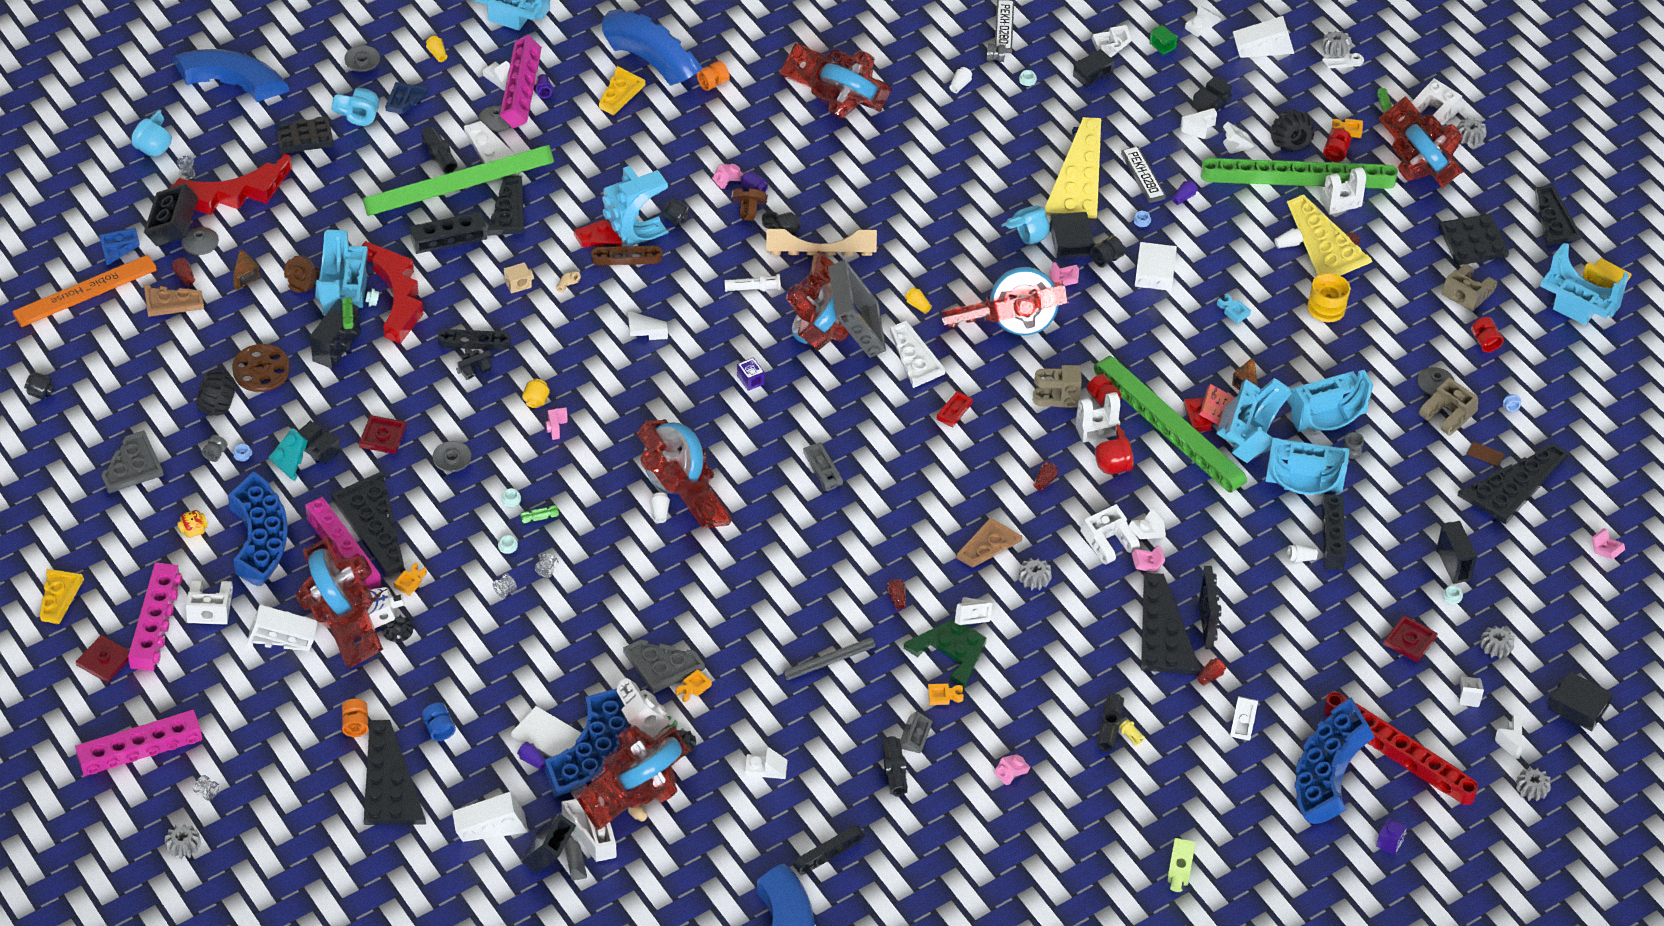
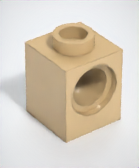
(518, 277)

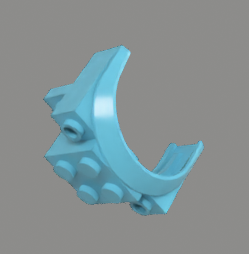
(515, 12)
(623, 204)
(341, 271)
(1577, 296)
(1322, 404)
(1250, 416)
(1306, 467)

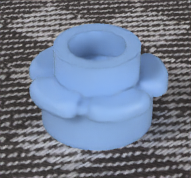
(1142, 219)
(1512, 402)
(242, 452)

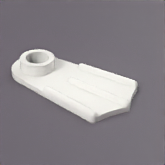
(1346, 61)

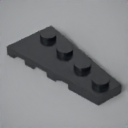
(508, 211)
(1555, 218)

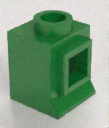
(1163, 39)

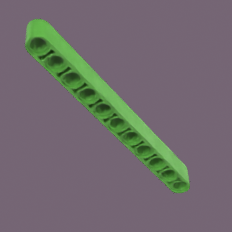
(1292, 172)
(458, 180)
(1172, 425)

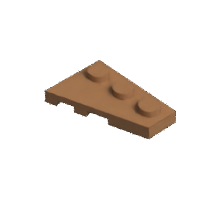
(167, 301)
(987, 543)

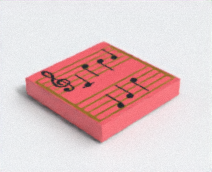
(1214, 403)

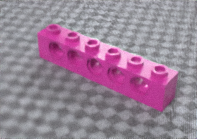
(520, 81)
(328, 524)
(154, 617)
(138, 743)

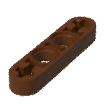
(626, 253)

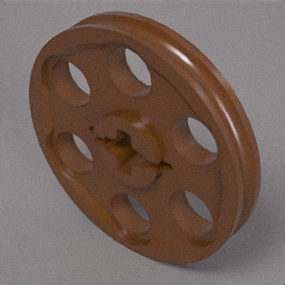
(263, 361)

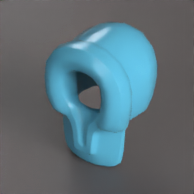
(359, 109)
(150, 136)
(1030, 223)

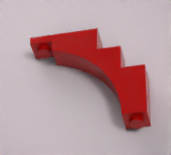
(257, 185)
(396, 273)

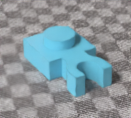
(1234, 310)

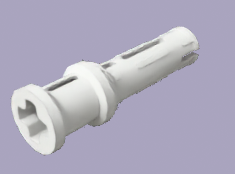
(761, 283)

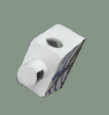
(383, 606)

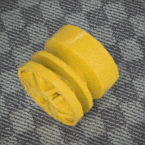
(1328, 297)

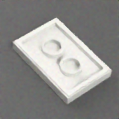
(546, 733)

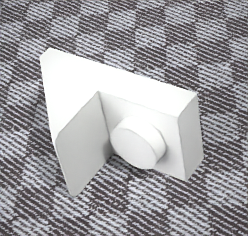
(1202, 22)
(497, 74)
(1197, 123)
(1236, 139)
(1150, 527)
(973, 611)
(1471, 691)
(1244, 718)
(1511, 738)
(767, 766)

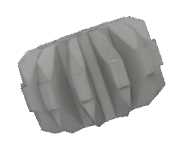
(1336, 44)
(1472, 131)
(1035, 574)
(1497, 642)
(1533, 784)
(182, 841)

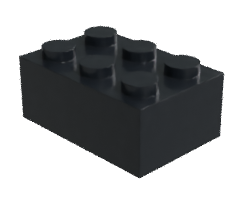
(171, 215)
(330, 338)

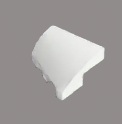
(1112, 41)
(644, 325)

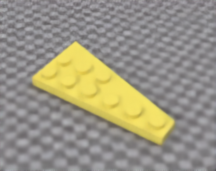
(1079, 177)
(1325, 242)

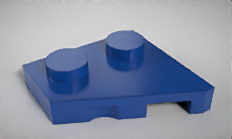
(118, 244)

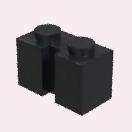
(1093, 67)
(1212, 96)
(320, 445)

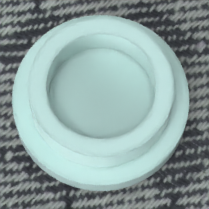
(1027, 78)
(372, 297)
(511, 497)
(507, 544)
(1452, 594)

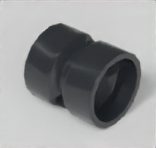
(1107, 251)

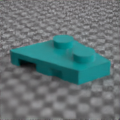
(289, 453)

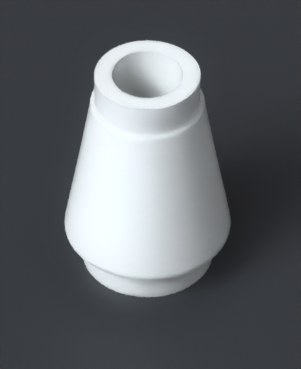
(961, 78)
(1290, 238)
(660, 506)
(1301, 553)

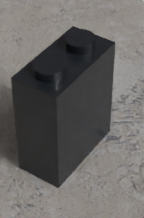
(1071, 234)
(1456, 552)
(1580, 701)
(548, 843)

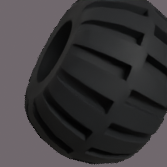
(1292, 131)
(216, 393)

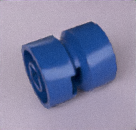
(438, 721)

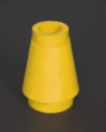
(436, 47)
(918, 300)

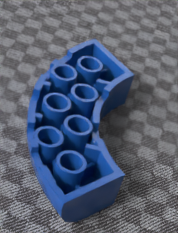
(651, 42)
(230, 68)
(266, 526)
(598, 739)
(1326, 759)
(785, 897)

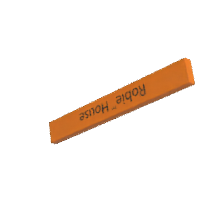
(84, 290)

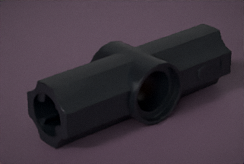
(439, 150)
(1110, 722)
(895, 766)

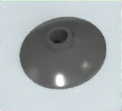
(362, 58)
(491, 118)
(200, 241)
(1432, 378)
(452, 456)

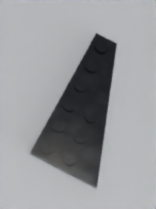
(1514, 485)
(371, 517)
(1164, 637)
(389, 788)

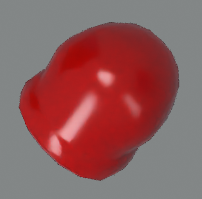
(1115, 455)

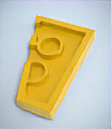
(621, 89)
(58, 595)

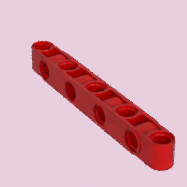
(1413, 755)

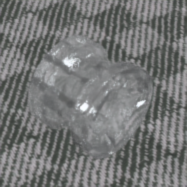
(546, 565)
(504, 585)
(206, 787)

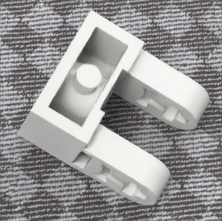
(1441, 97)
(1344, 196)
(1100, 422)
(1104, 525)
(209, 607)
(642, 708)

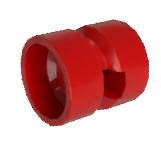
(1337, 145)
(1487, 334)
(1099, 387)

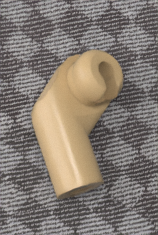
(568, 279)
(638, 813)

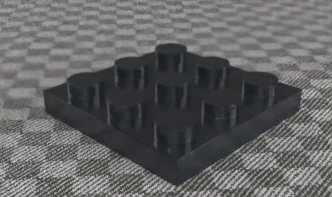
(304, 135)
(1473, 239)
(1209, 608)

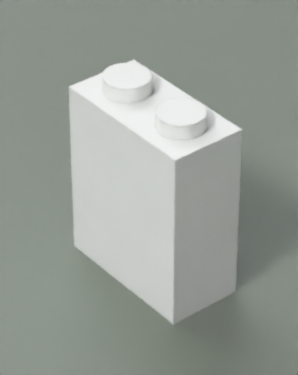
(1155, 266)

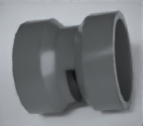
(996, 52)
(1354, 442)
(213, 449)

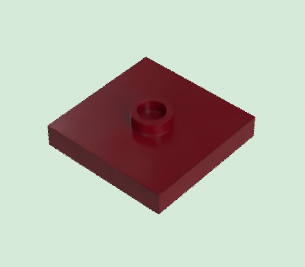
(383, 434)
(1410, 638)
(103, 659)

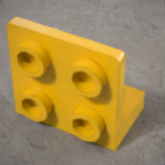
(1603, 273)

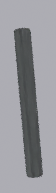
(829, 658)

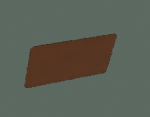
(1485, 454)

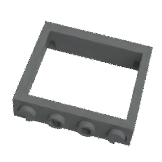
(846, 292)

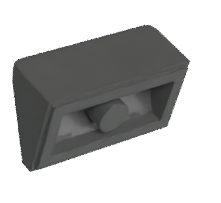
(915, 732)
(575, 860)

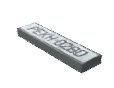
(1004, 24)
(1143, 174)

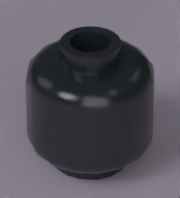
(676, 212)
(787, 221)
(39, 385)

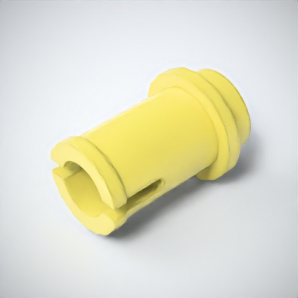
(1131, 732)

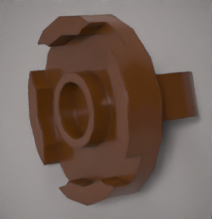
(749, 202)
(301, 273)

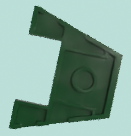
(955, 641)

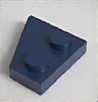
(405, 97)

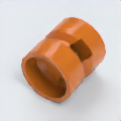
(713, 75)
(355, 718)

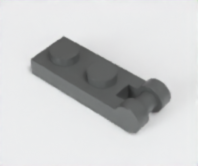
(822, 466)

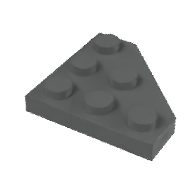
(132, 464)
(662, 664)

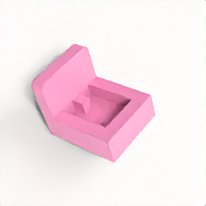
(727, 173)
(1068, 275)
(555, 418)
(1605, 546)
(1148, 560)
(1010, 767)

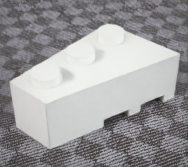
(1264, 39)
(281, 628)
(490, 818)
(599, 842)

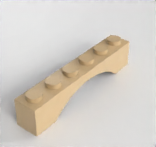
(860, 241)

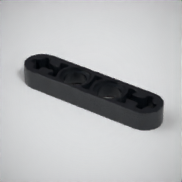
(475, 336)
(829, 850)

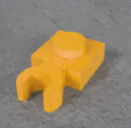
(1352, 126)
(410, 581)
(693, 684)
(941, 694)

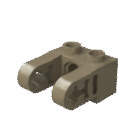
(1466, 291)
(1064, 387)
(1454, 398)

